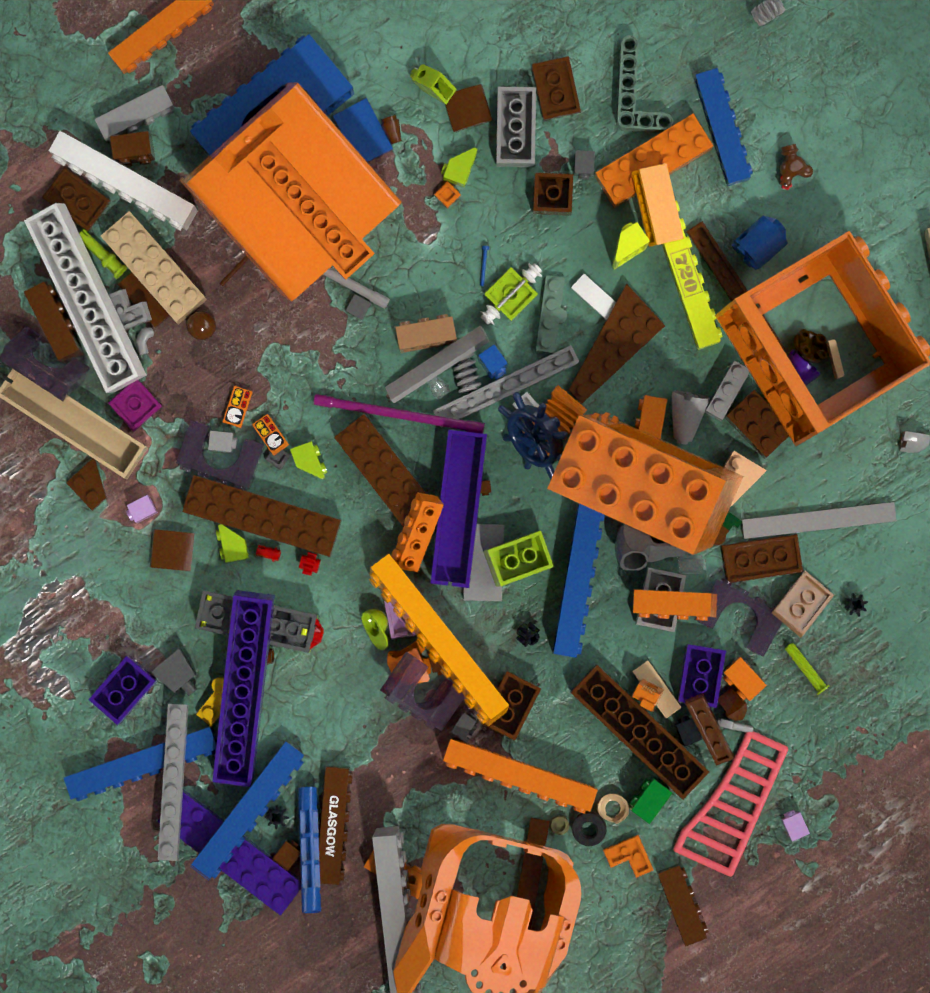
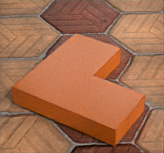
(632, 851)

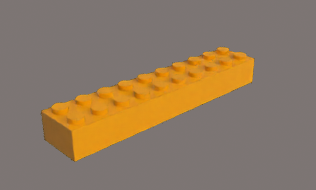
(438, 640)

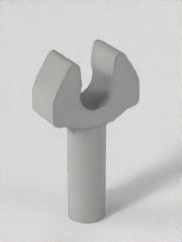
(734, 725)

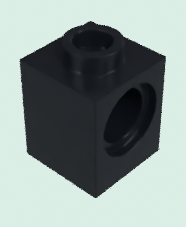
(688, 731)

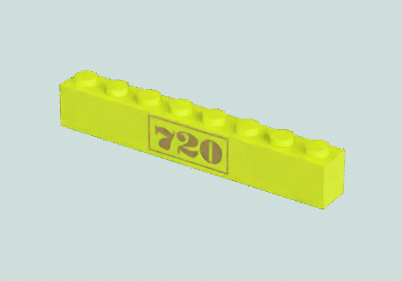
(691, 291)

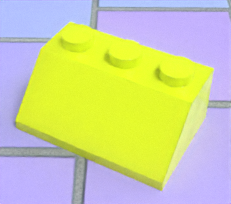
(629, 244)

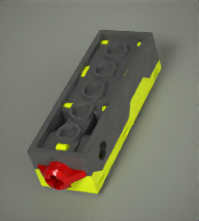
(289, 627)

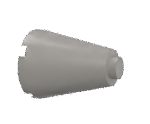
(687, 414)

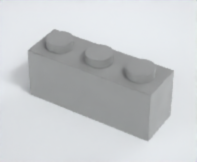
(727, 391)

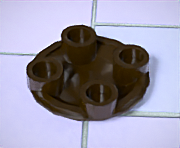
(811, 346)

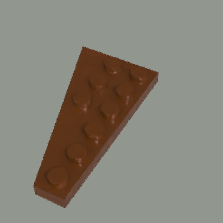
(621, 337)

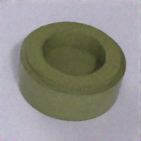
(559, 825)

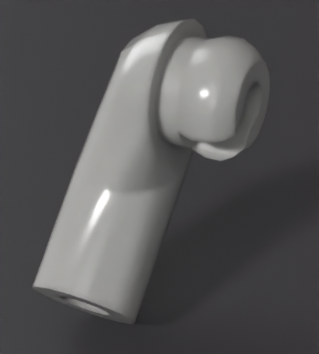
(142, 338)

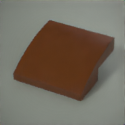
(468, 108)
(172, 550)

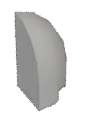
(914, 442)

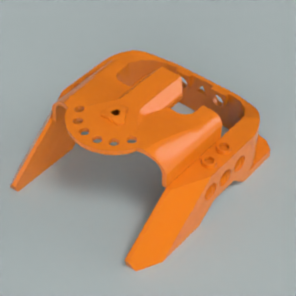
(454, 935)

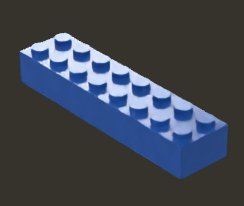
(577, 581)

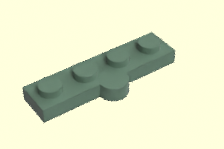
(551, 314)

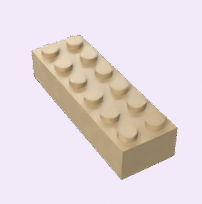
(153, 267)

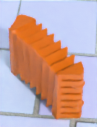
(564, 408)

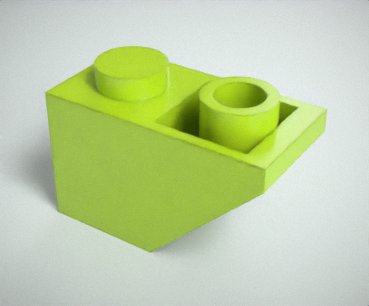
(307, 459)
(233, 545)

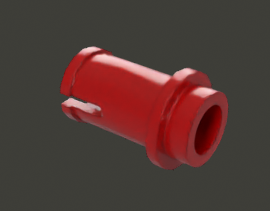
(269, 553)

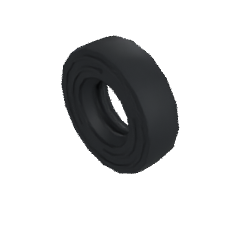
(584, 839)

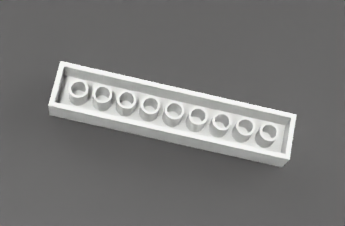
(85, 297)

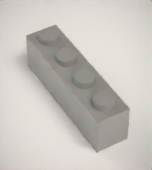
(135, 113)

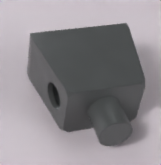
(176, 673)

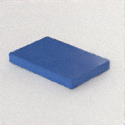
(363, 130)

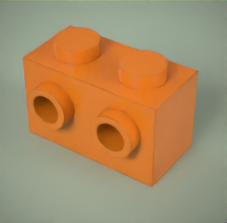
(743, 679)

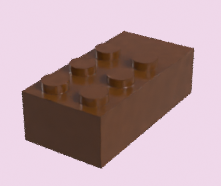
(53, 321)

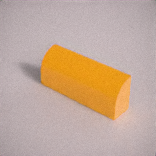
(657, 204)

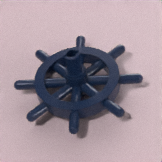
(534, 434)

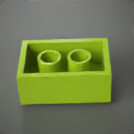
(518, 558)

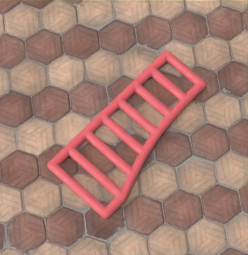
(713, 801)

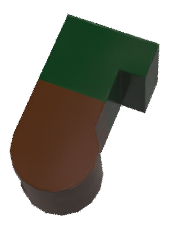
(729, 522)

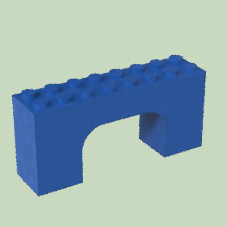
(301, 64)

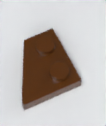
(88, 485)

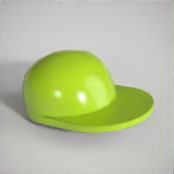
(375, 624)

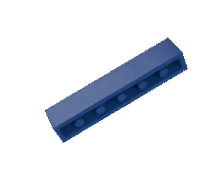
(722, 126)

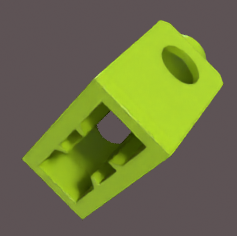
(427, 77)

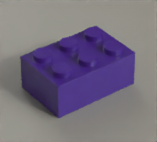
(701, 673)
(123, 690)

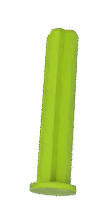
(806, 668)

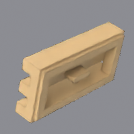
(835, 359)

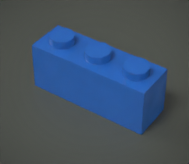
(493, 362)

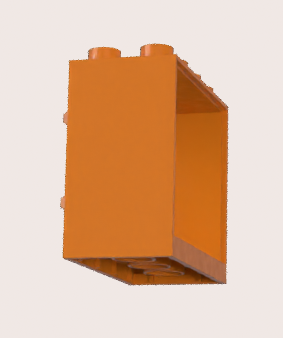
(872, 306)
(645, 482)

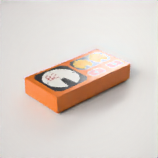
(237, 407)
(270, 434)

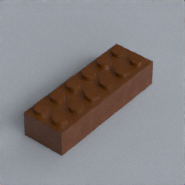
(380, 466)

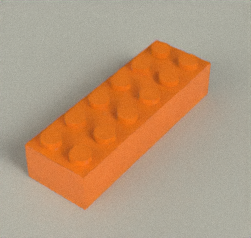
(673, 146)

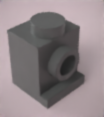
(465, 726)

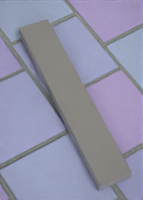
(437, 364)

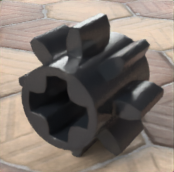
(850, 606)
(527, 634)
(276, 811)

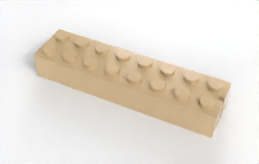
(75, 424)

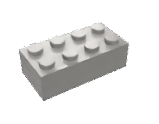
(516, 126)

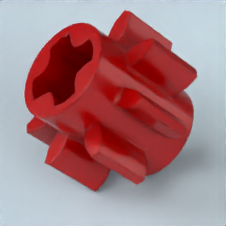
(309, 563)

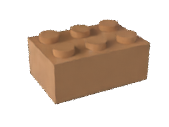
(426, 333)

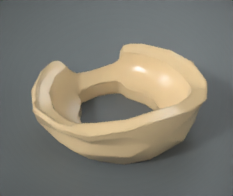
(624, 808)

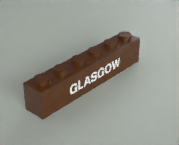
(333, 824)

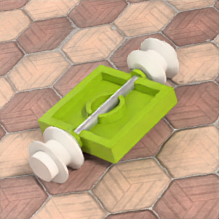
(511, 294)

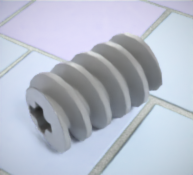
(466, 375)

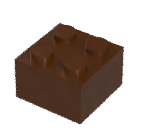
(133, 148)
(553, 194)

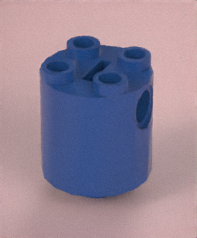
(761, 241)

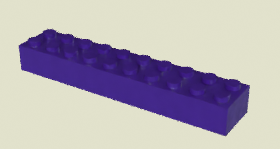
(243, 688)

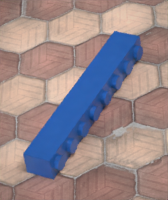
(135, 765)
(247, 810)

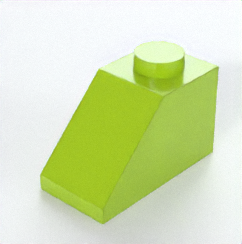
(459, 168)

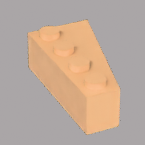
(746, 468)

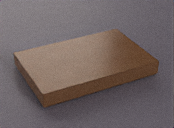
(802, 604)

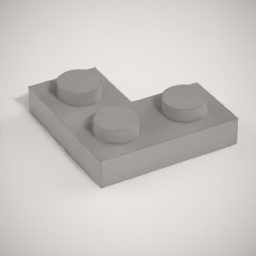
(129, 315)

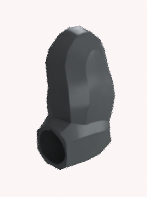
(637, 548)

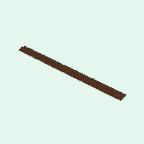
(239, 265)

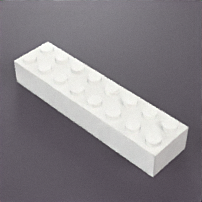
(122, 180)

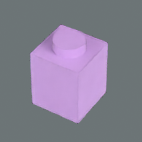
(141, 509)
(794, 825)

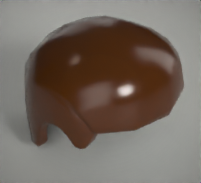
(201, 325)

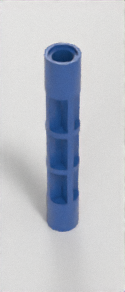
(309, 850)

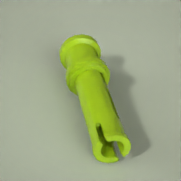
(107, 259)

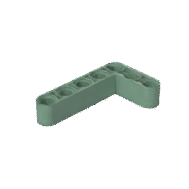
(630, 93)

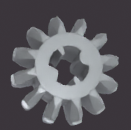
(767, 11)

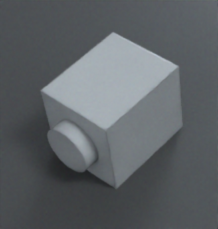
(222, 442)

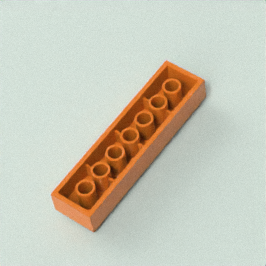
(520, 774)

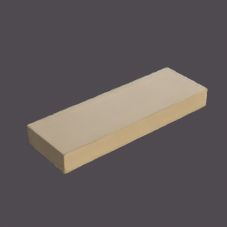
(667, 702)

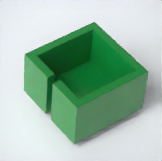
(649, 800)

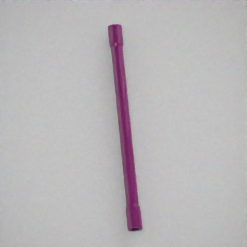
(468, 426)

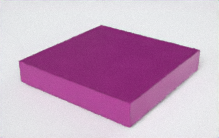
(135, 405)

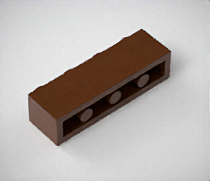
(682, 905)

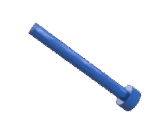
(484, 248)

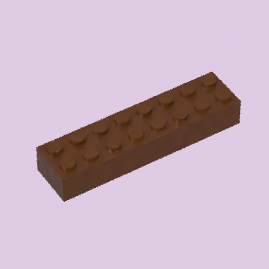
(262, 516)
(639, 732)

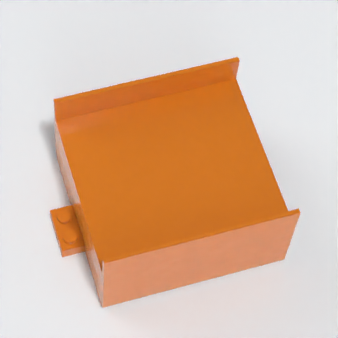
(293, 193)

